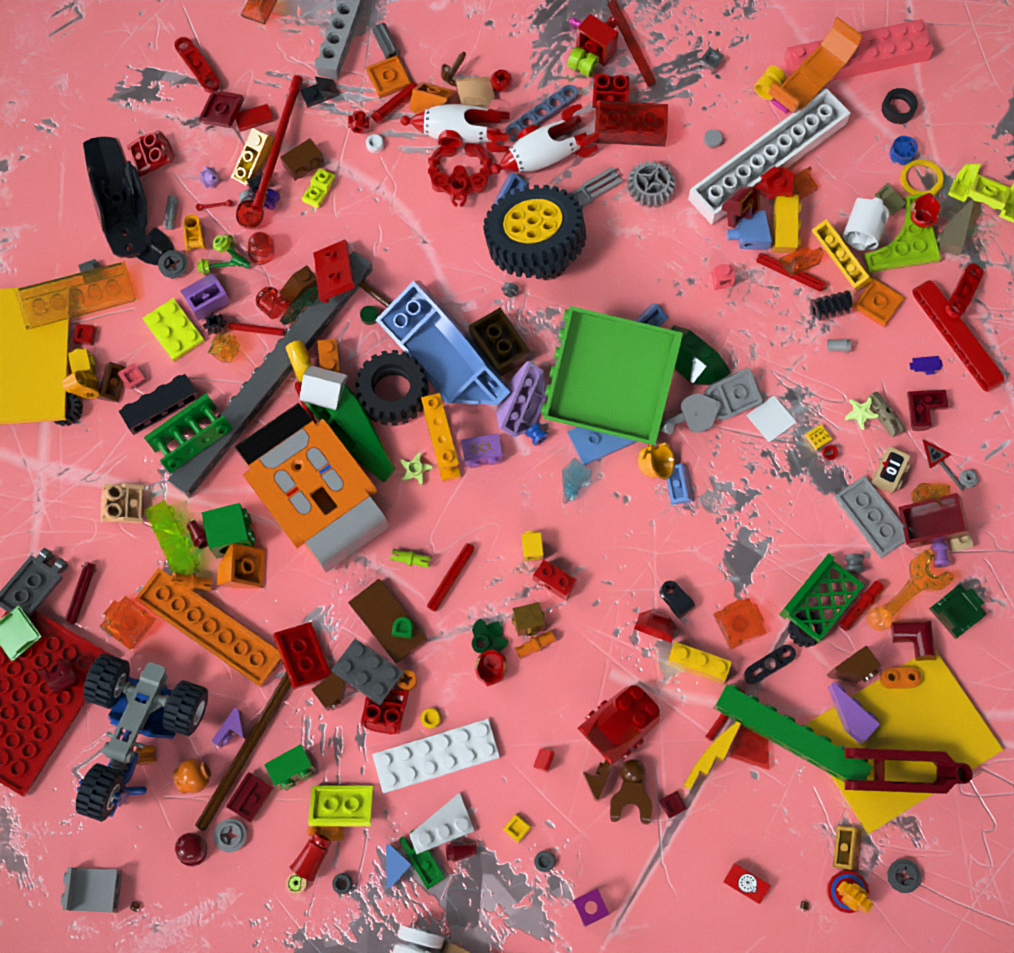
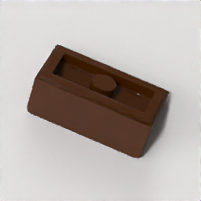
(111, 383)

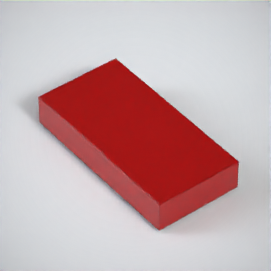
(253, 117)

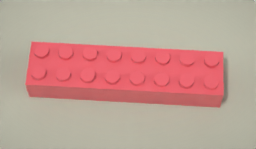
(878, 50)

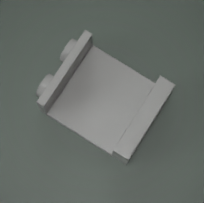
(91, 890)

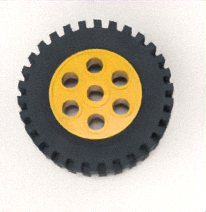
(535, 231)

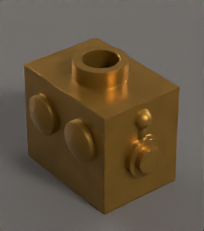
(528, 619)

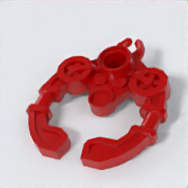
(459, 177)

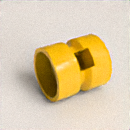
(764, 83)

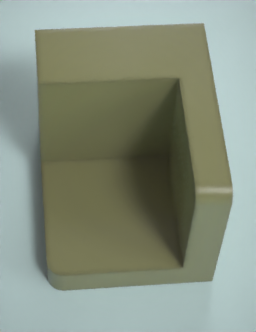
(891, 198)

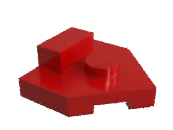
(776, 183)

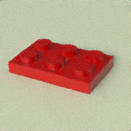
(302, 655)

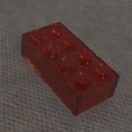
(631, 123)

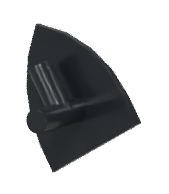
(157, 245)

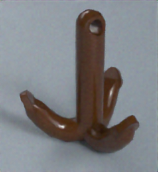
(448, 73)

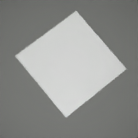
(771, 418)

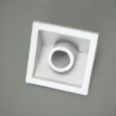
(322, 387)

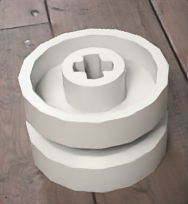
(418, 939)

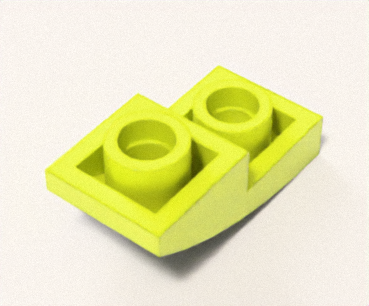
(319, 188)

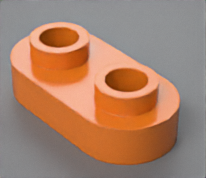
(901, 678)

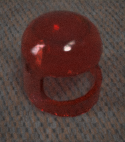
(261, 245)
(267, 300)

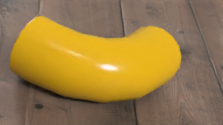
(299, 358)

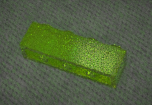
(171, 539)

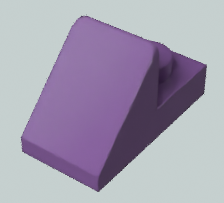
(233, 723)

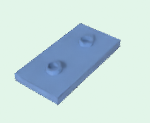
(595, 445)

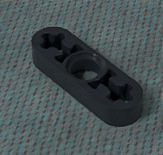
(785, 661)

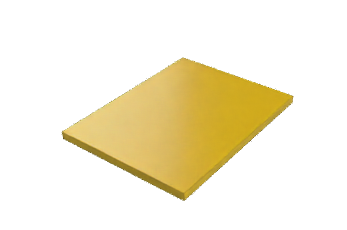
(31, 366)
(921, 719)

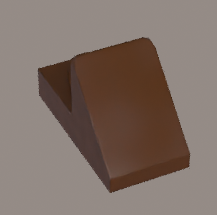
(595, 783)

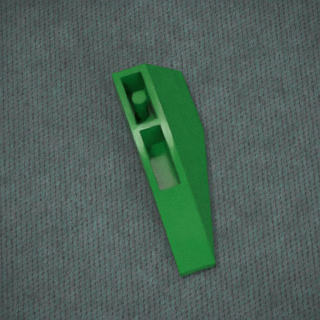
(356, 433)

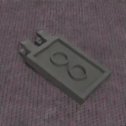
(32, 583)

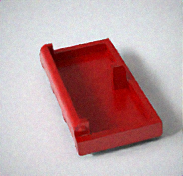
(333, 270)

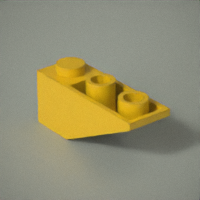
(253, 155)

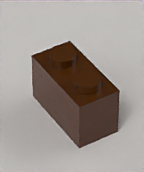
(302, 159)

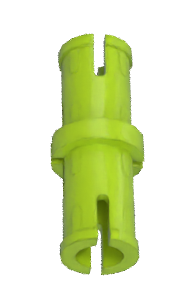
(410, 558)

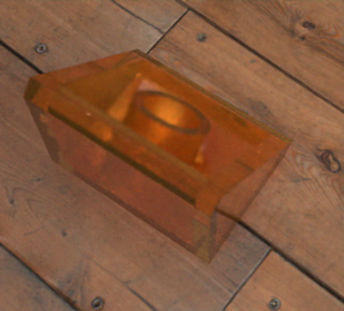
(258, 10)

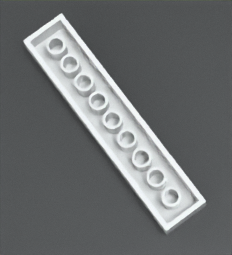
(777, 148)

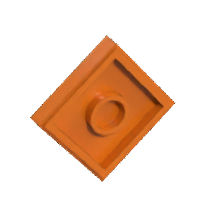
(388, 76)
(878, 302)

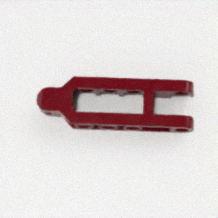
(947, 770)

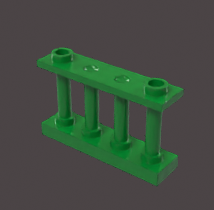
(179, 424)

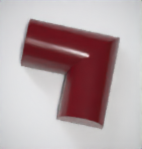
(920, 405)
(917, 632)

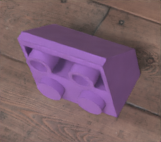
(205, 296)

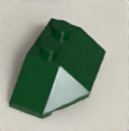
(698, 360)

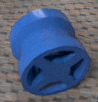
(537, 434)

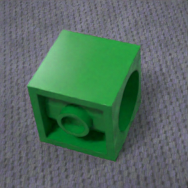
(227, 527)

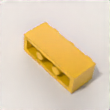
(786, 224)
(698, 662)

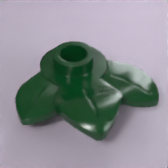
(490, 635)

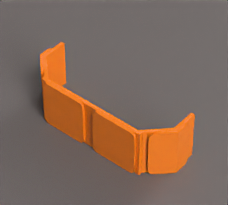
(818, 67)

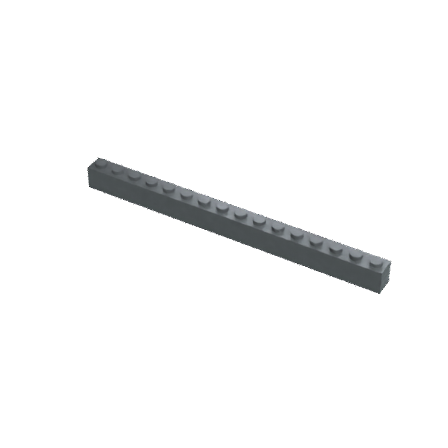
(266, 381)

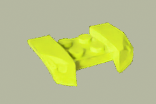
(983, 190)

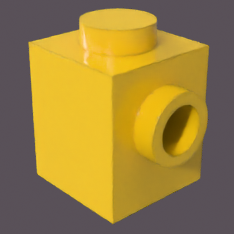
(82, 360)
(532, 546)

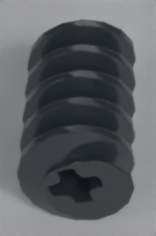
(831, 304)

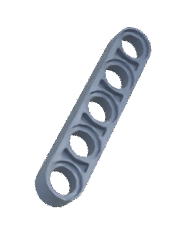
(544, 105)

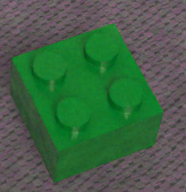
(290, 768)

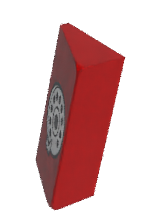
(746, 883)

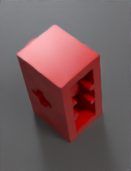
(554, 580)

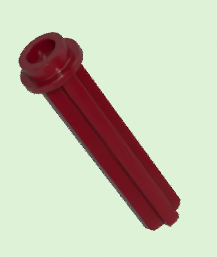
(80, 592)

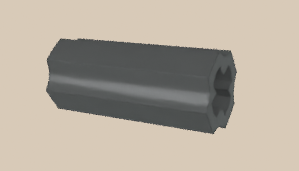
(385, 40)

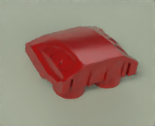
(614, 90)
(150, 152)
(656, 625)
(388, 716)

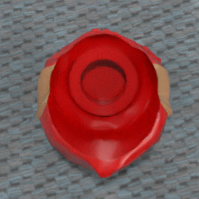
(925, 211)
(491, 667)

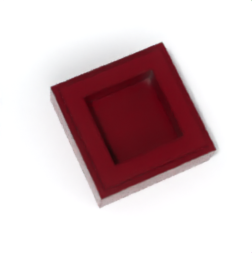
(672, 804)

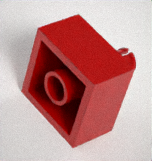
(598, 37)

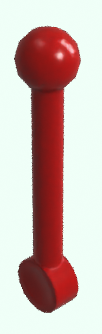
(199, 207)

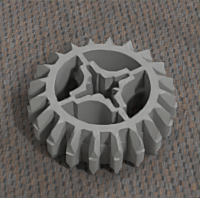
(657, 191)

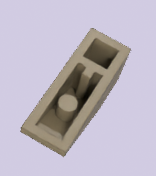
(954, 233)

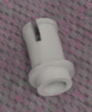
(839, 345)

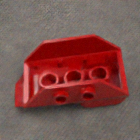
(621, 723)

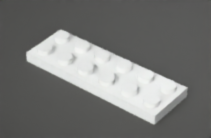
(435, 756)

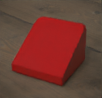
(544, 760)

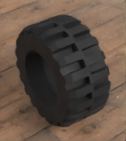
(384, 366)

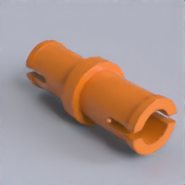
(191, 581)
(535, 644)

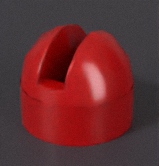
(831, 456)

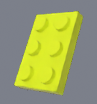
(173, 329)
(341, 806)

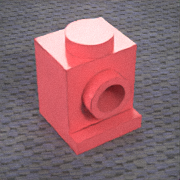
(723, 273)

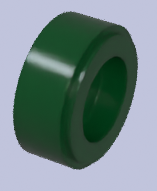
(369, 315)

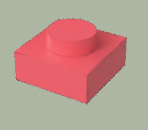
(131, 376)

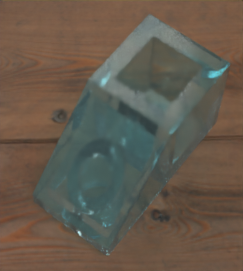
(574, 477)

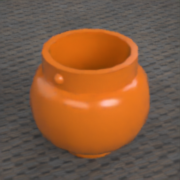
(192, 776)

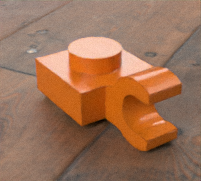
(334, 833)

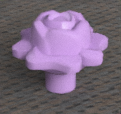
(209, 177)

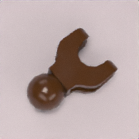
(631, 792)

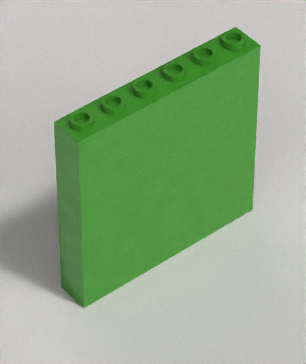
(611, 375)

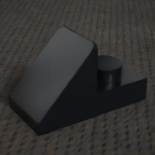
(320, 92)

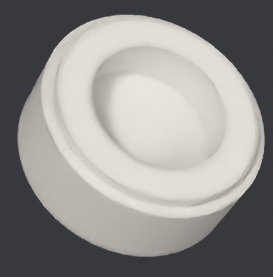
(374, 143)

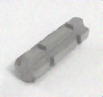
(170, 213)

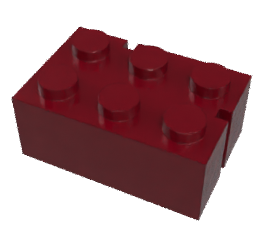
(934, 523)

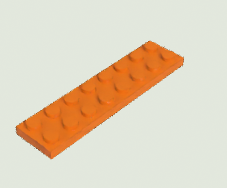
(209, 627)

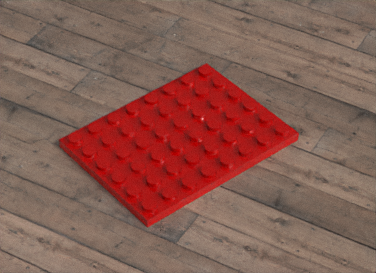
(30, 712)

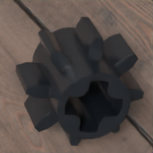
(214, 324)

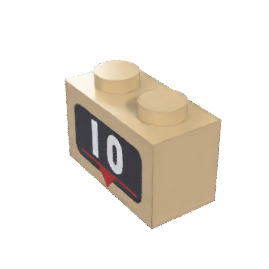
(890, 470)

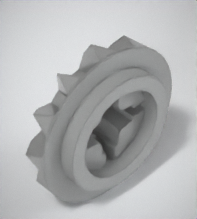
(224, 828)

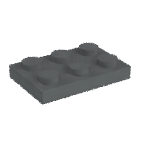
(367, 671)

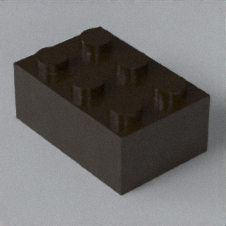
(499, 341)

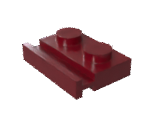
(249, 797)

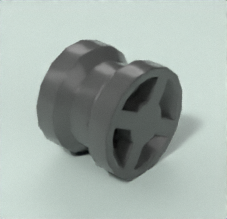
(855, 563)

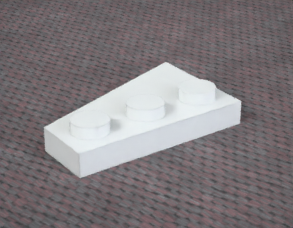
(443, 826)

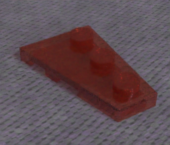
(750, 748)

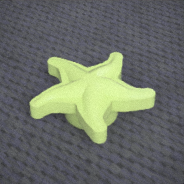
(861, 412)
(415, 469)

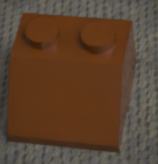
(857, 667)

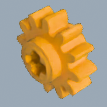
(855, 897)

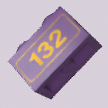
(482, 450)

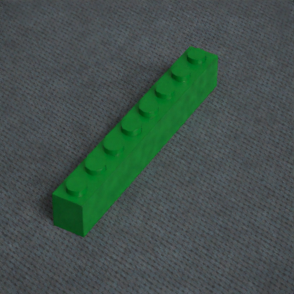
(790, 735)

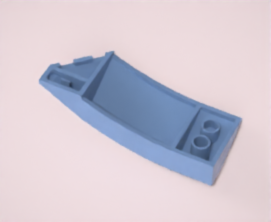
(442, 347)

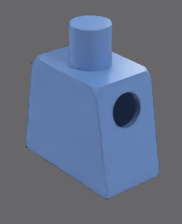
(752, 233)

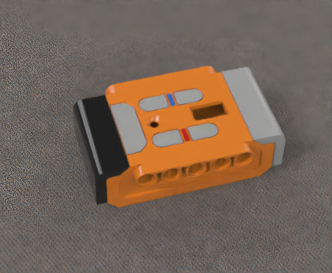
(312, 486)

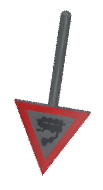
(936, 455)

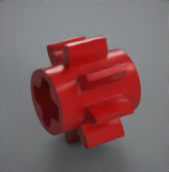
(358, 122)

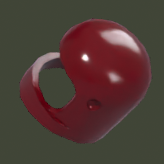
(62, 678)
(190, 848)

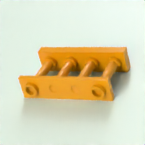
(440, 437)

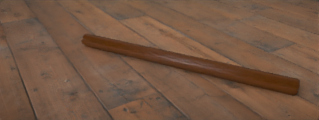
(244, 753)

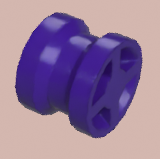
(271, 199)

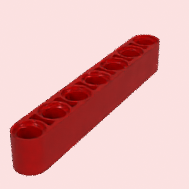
(958, 337)

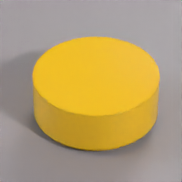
(430, 718)

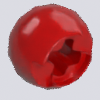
(506, 79)

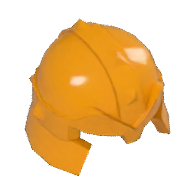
(657, 461)

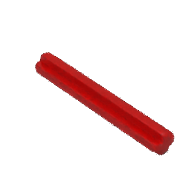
(801, 277)
(450, 577)

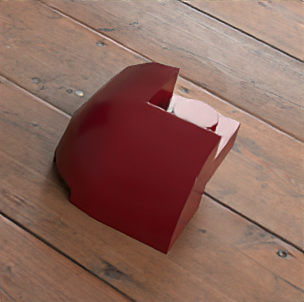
(741, 204)

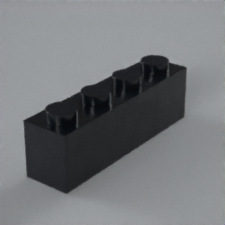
(158, 404)

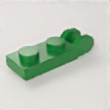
(424, 865)

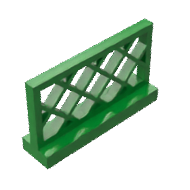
(812, 584)

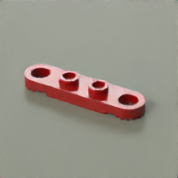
(197, 64)
(964, 291)

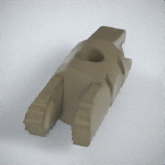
(886, 415)

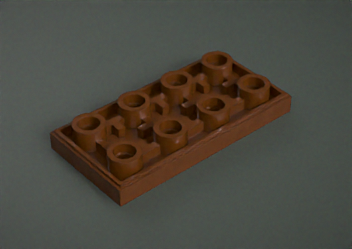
(378, 612)

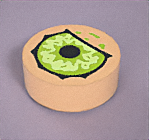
(296, 884)

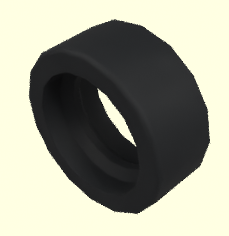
(905, 95)

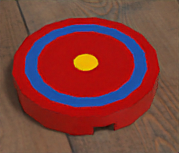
(849, 877)

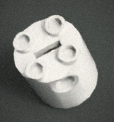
(866, 224)

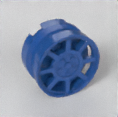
(903, 150)

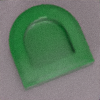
(402, 628)

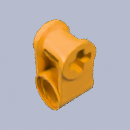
(193, 236)
(81, 385)

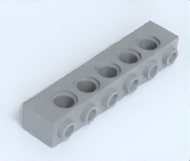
(342, 37)

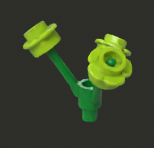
(222, 244)

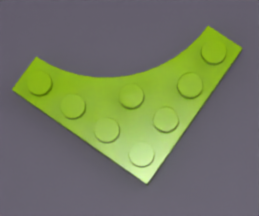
(909, 248)

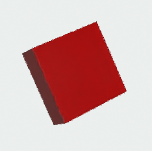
(84, 334)

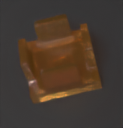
(126, 622)
(740, 622)

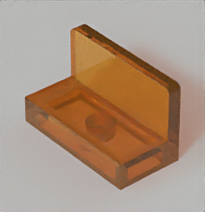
(804, 183)
(801, 260)

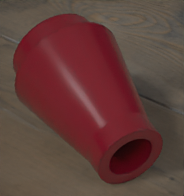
(197, 534)
(459, 851)

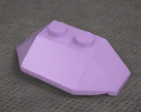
(525, 401)

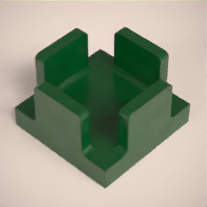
(959, 610)

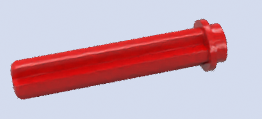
(393, 103)

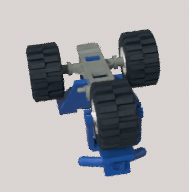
(141, 708)

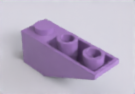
(853, 717)

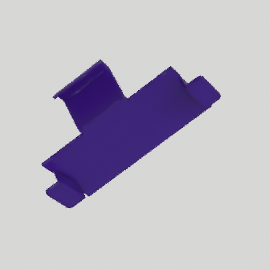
(926, 364)

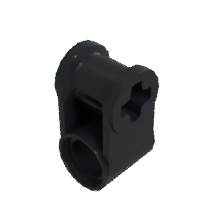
(678, 600)

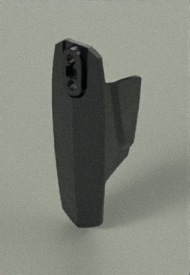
(116, 196)

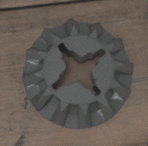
(164, 264)
(912, 871)

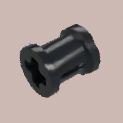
(254, 182)

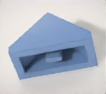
(395, 866)

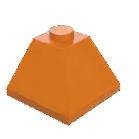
(428, 96)
(242, 567)

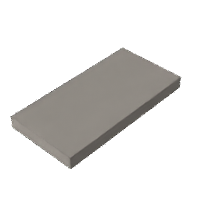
(871, 516)

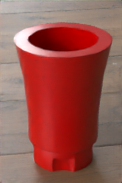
(311, 857)

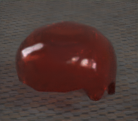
(247, 217)

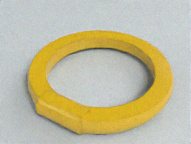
(935, 189)

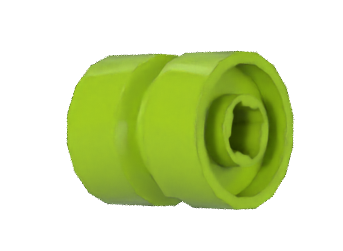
(581, 61)

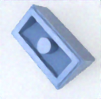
(511, 183)
(652, 316)
(680, 485)

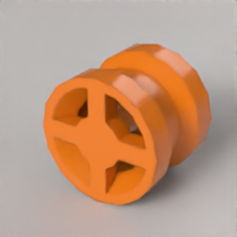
(408, 683)
(146, 755)

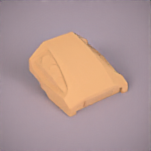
(475, 91)
(122, 503)

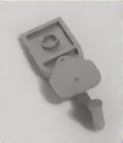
(732, 396)

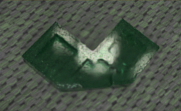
(306, 299)

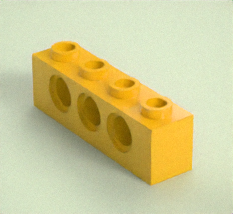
(842, 255)

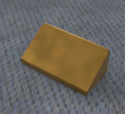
(847, 848)

